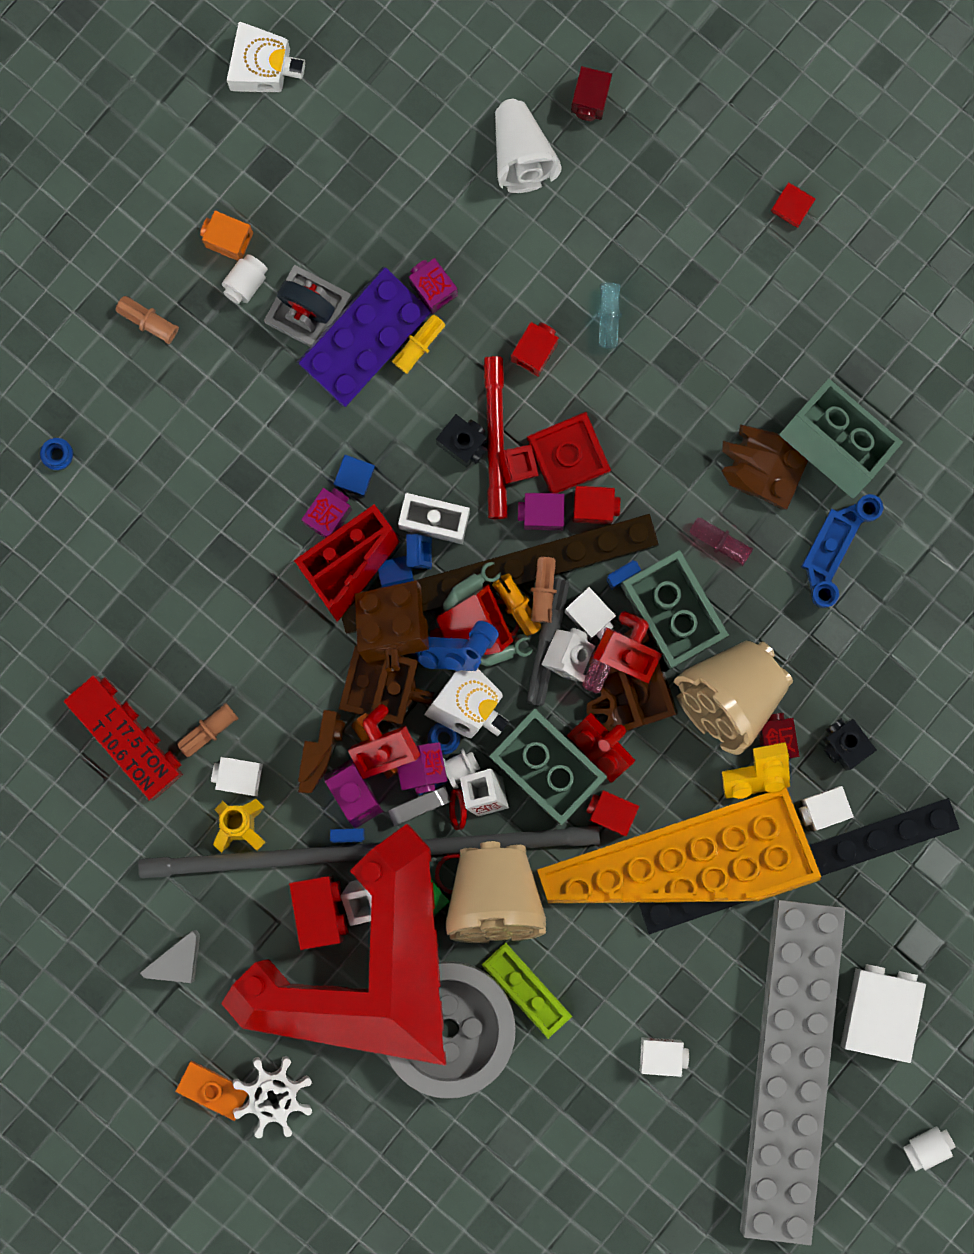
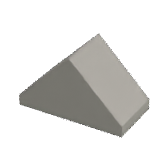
(178, 962)

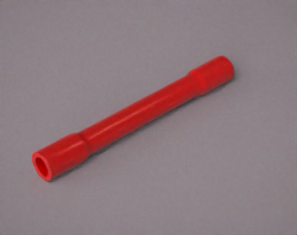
(494, 385)

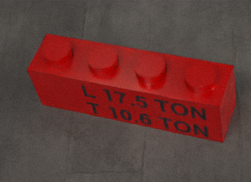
(123, 736)

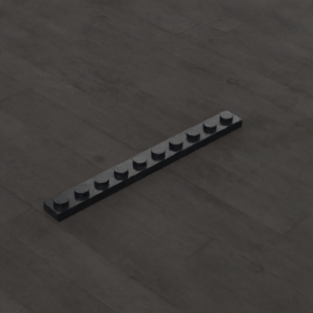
(830, 856)

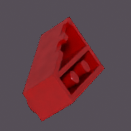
(348, 559)

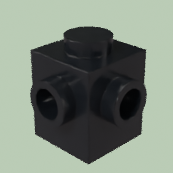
(463, 440)
(847, 744)

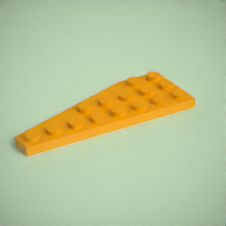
(715, 857)

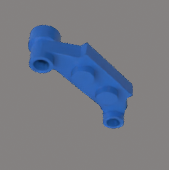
(832, 545)
(458, 653)

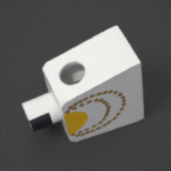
(261, 61)
(468, 704)

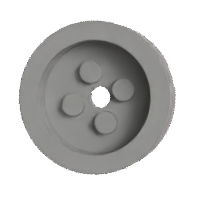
(481, 1044)

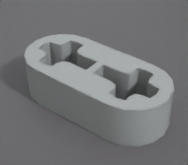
(419, 806)

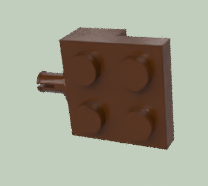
(391, 623)
(372, 685)

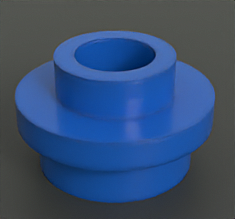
(47, 450)
(454, 738)

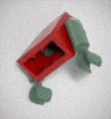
(473, 603)

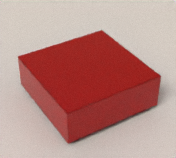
(793, 205)
(518, 463)

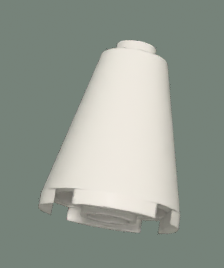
(522, 149)

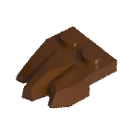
(764, 466)
(633, 701)
(317, 755)

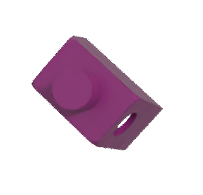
(352, 794)

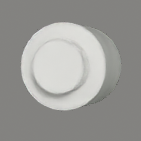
(244, 279)
(929, 1148)

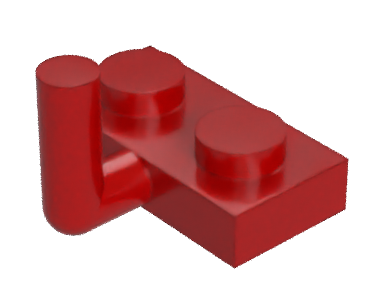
(628, 653)
(602, 746)
(385, 750)

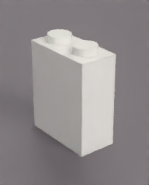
(883, 1013)

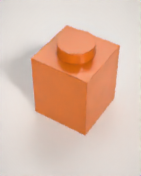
(226, 235)

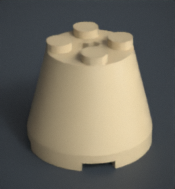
(733, 693)
(494, 896)

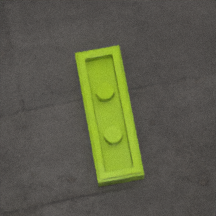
(526, 990)

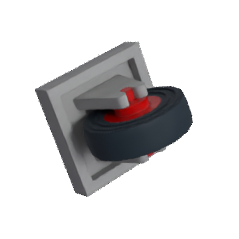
(306, 306)

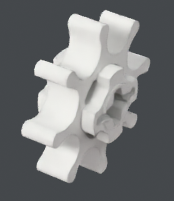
(278, 1111)

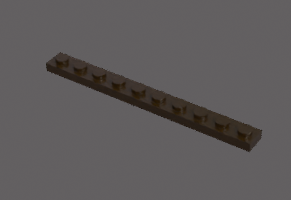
(569, 553)

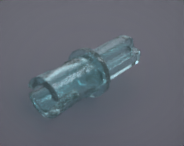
(609, 315)

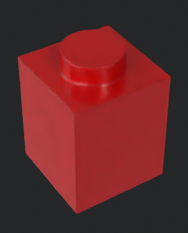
(535, 348)
(595, 505)
(612, 812)

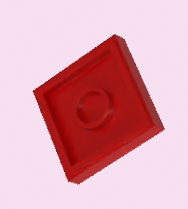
(569, 454)

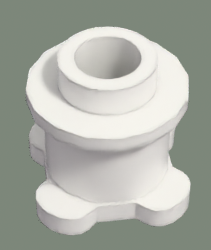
(459, 766)

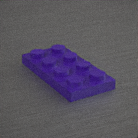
(364, 336)

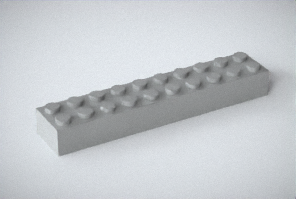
(792, 1072)

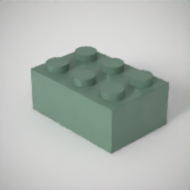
(841, 438)
(675, 609)
(547, 767)

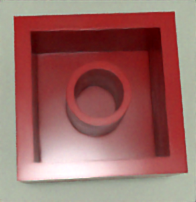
(318, 912)

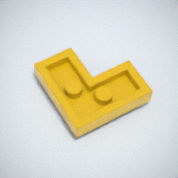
(767, 775)

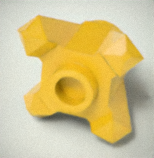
(238, 824)

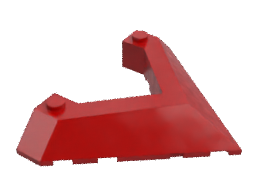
(402, 1006)

